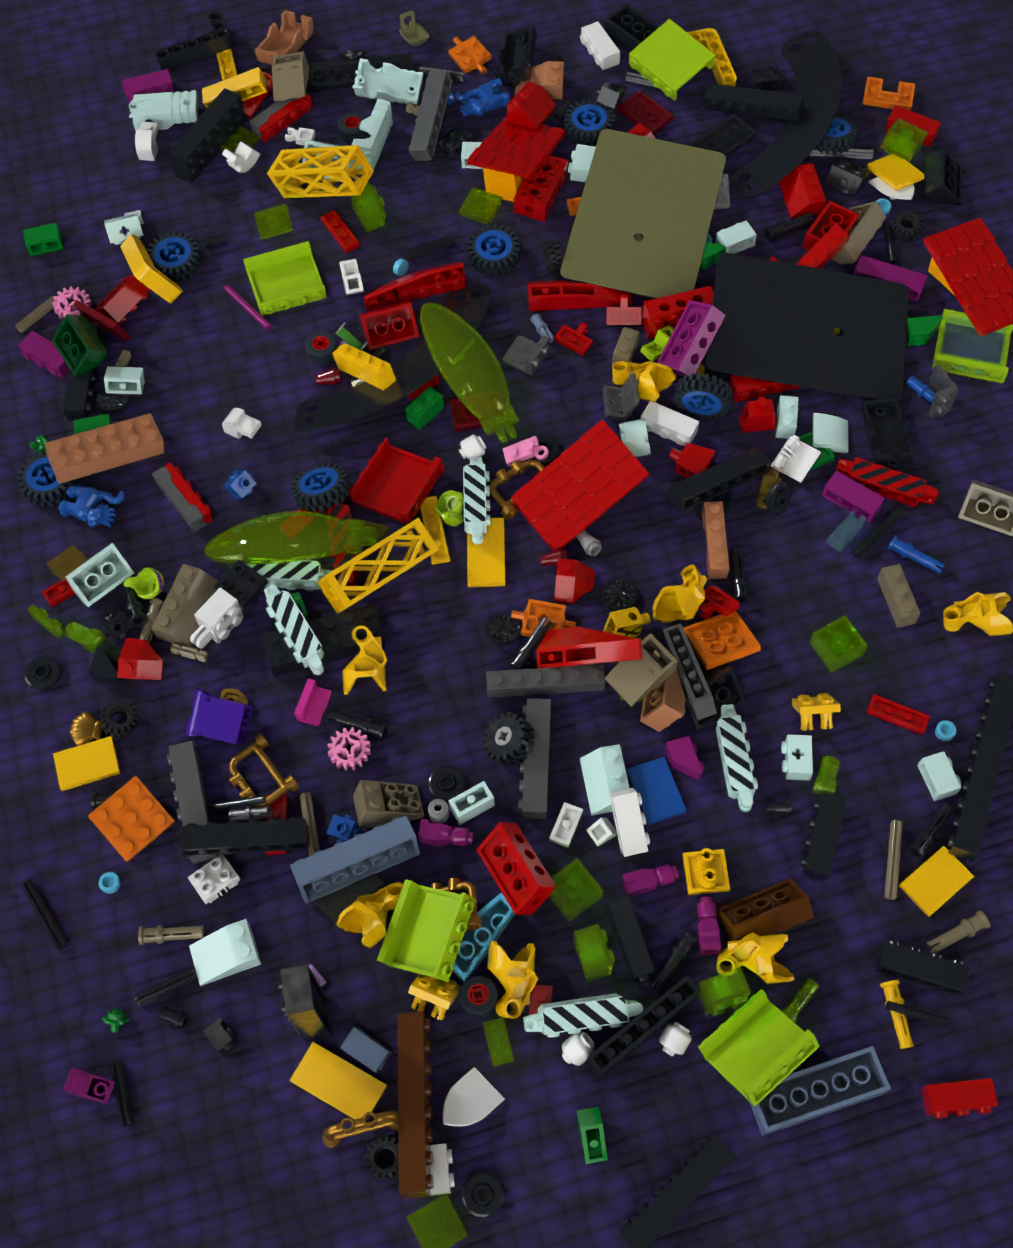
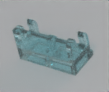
(845, 531)

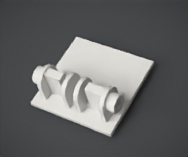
(795, 459)
(214, 878)

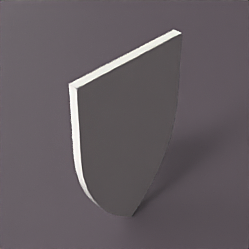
(904, 193)
(470, 1100)

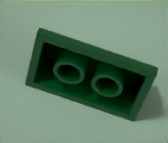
(78, 344)

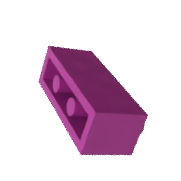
(147, 84)
(43, 354)
(853, 496)

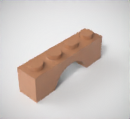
(716, 540)

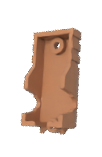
(287, 40)

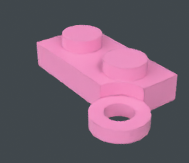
(524, 450)

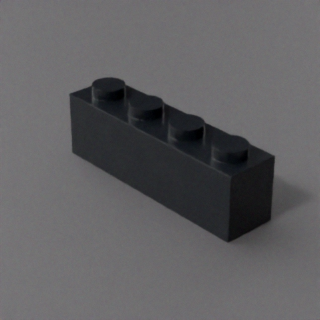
(824, 836)
(923, 968)

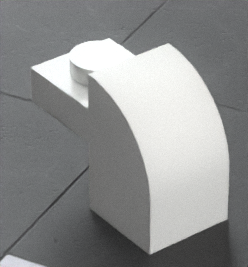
(145, 141)
(242, 158)
(351, 277)
(240, 424)

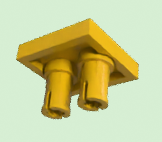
(821, 704)
(706, 871)
(434, 991)

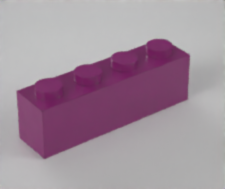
(884, 271)

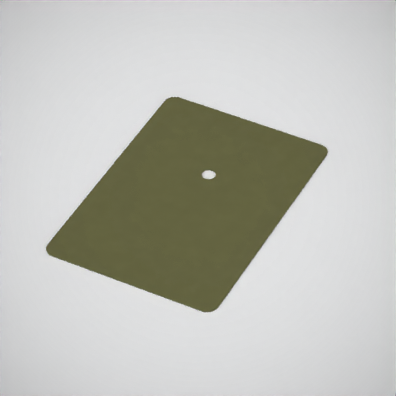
(648, 190)

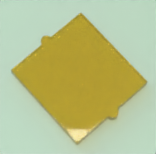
(66, 562)

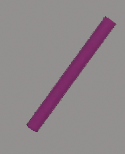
(247, 307)

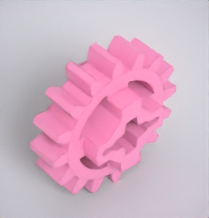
(67, 300)
(358, 746)

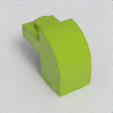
(655, 348)

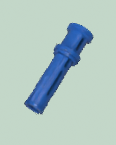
(907, 550)

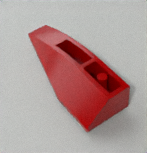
(418, 285)
(571, 295)
(585, 647)

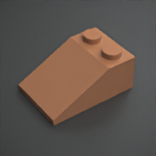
(548, 75)
(664, 704)

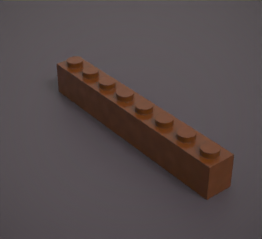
(414, 1106)

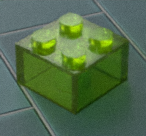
(904, 140)
(369, 208)
(838, 644)
(575, 890)
(593, 952)
(724, 992)

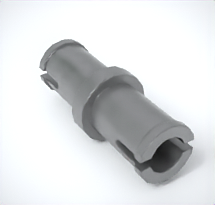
(250, 813)

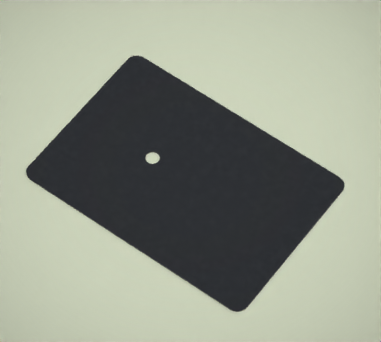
(784, 324)

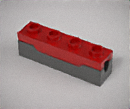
(279, 116)
(182, 496)

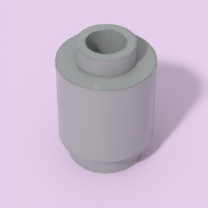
(438, 811)

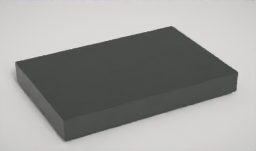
(335, 902)

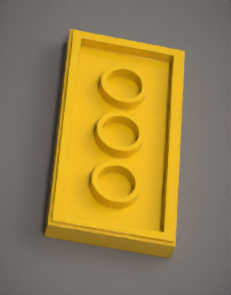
(487, 559)
(337, 1082)

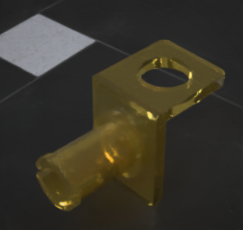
(767, 481)

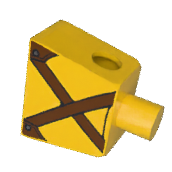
(626, 622)

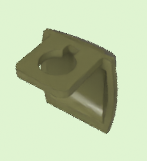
(413, 33)

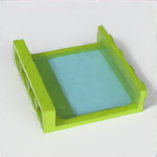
(967, 354)

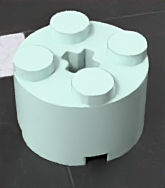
(635, 437)

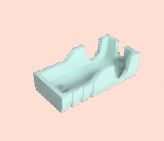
(388, 83)
(164, 108)
(378, 127)

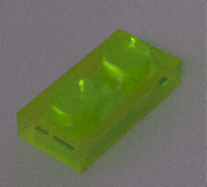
(41, 617)
(498, 1042)

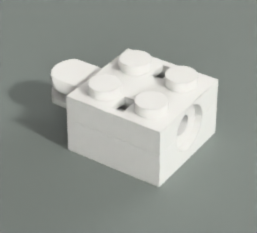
(216, 618)

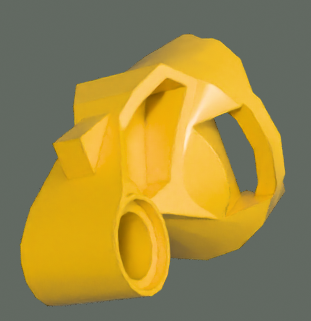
(650, 375)
(680, 598)
(982, 611)
(368, 662)
(369, 914)
(756, 954)
(515, 976)

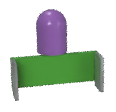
(348, 338)

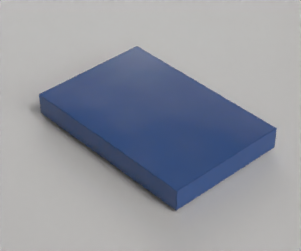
(657, 790)

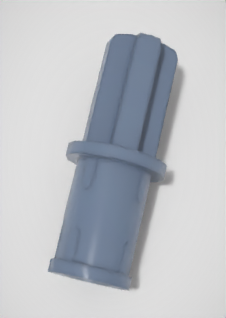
(541, 327)

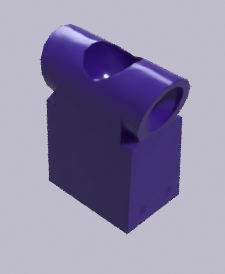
(218, 718)

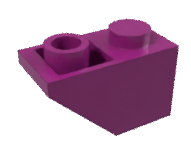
(683, 757)
(88, 1086)

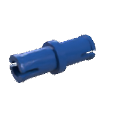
(922, 389)

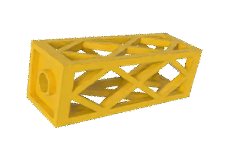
(290, 174)
(335, 589)

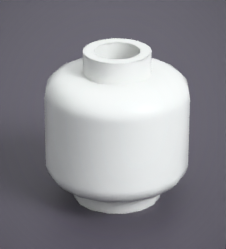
(472, 447)
(675, 1039)
(577, 1048)

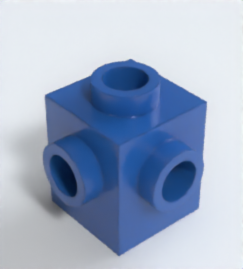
(240, 484)
(343, 828)

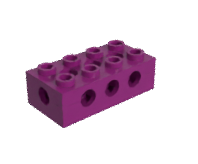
(691, 338)

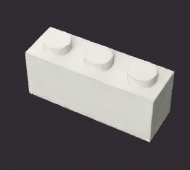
(600, 45)
(670, 423)
(629, 822)

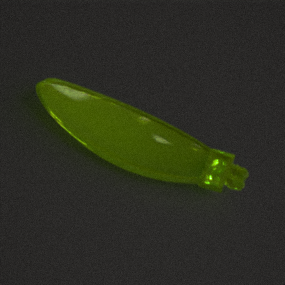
(469, 369)
(290, 538)

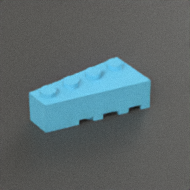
(475, 943)

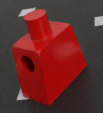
(758, 416)
(692, 459)

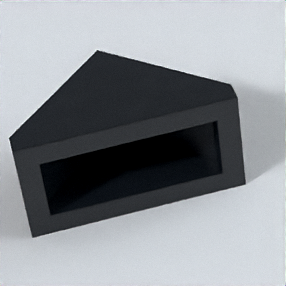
(102, 669)

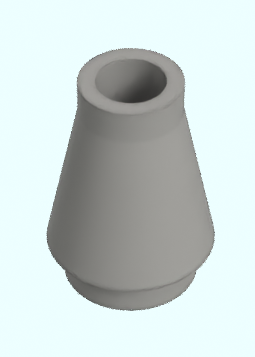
(589, 543)

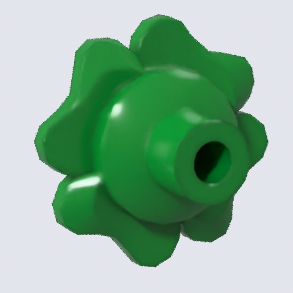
(39, 444)
(115, 1019)

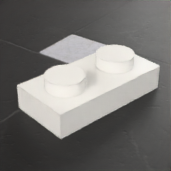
(566, 825)

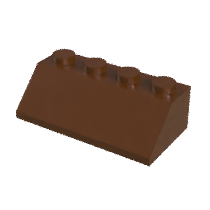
(766, 911)

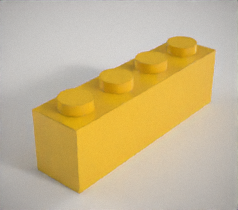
(246, 84)
(364, 366)

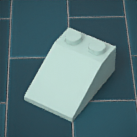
(225, 952)

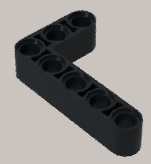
(198, 47)

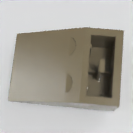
(289, 76)
(639, 677)
(383, 801)

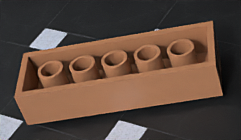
(104, 448)

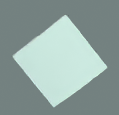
(830, 432)

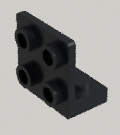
(847, 176)

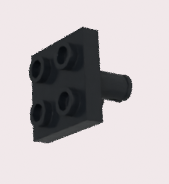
(242, 583)

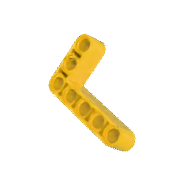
(722, 68)
(146, 272)

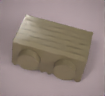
(626, 345)

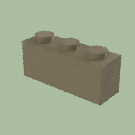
(898, 595)

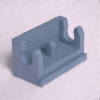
(366, 1049)

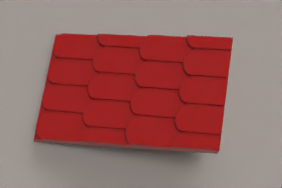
(513, 154)
(975, 272)
(579, 486)

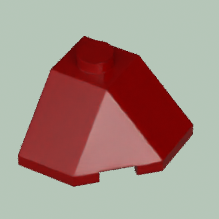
(572, 581)
(139, 661)

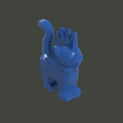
(488, 99)
(86, 505)

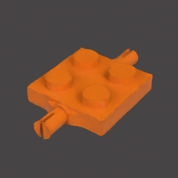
(469, 54)
(536, 610)

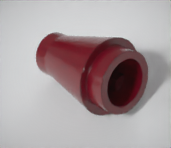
(329, 377)
(551, 558)

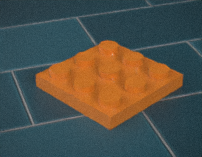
(721, 640)
(131, 818)

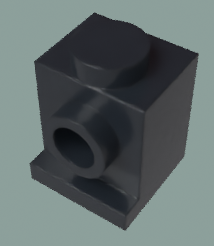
(221, 1036)

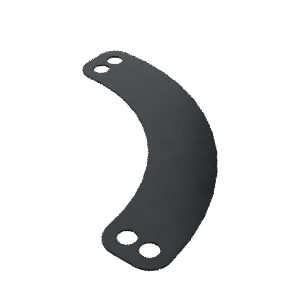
(820, 81)
(409, 374)

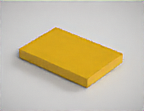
(895, 171)
(86, 763)
(936, 881)

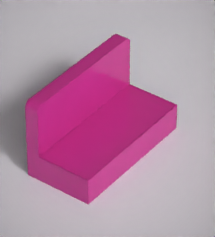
(312, 703)

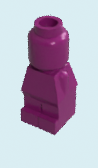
(441, 834)
(645, 880)
(708, 928)

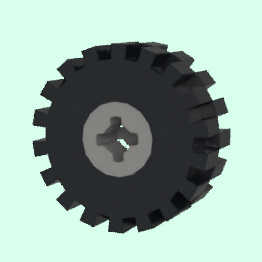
(508, 739)

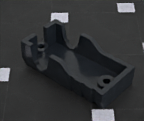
(516, 56)
(886, 433)

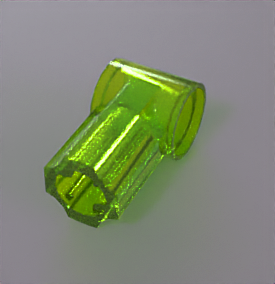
(88, 638)
(826, 777)

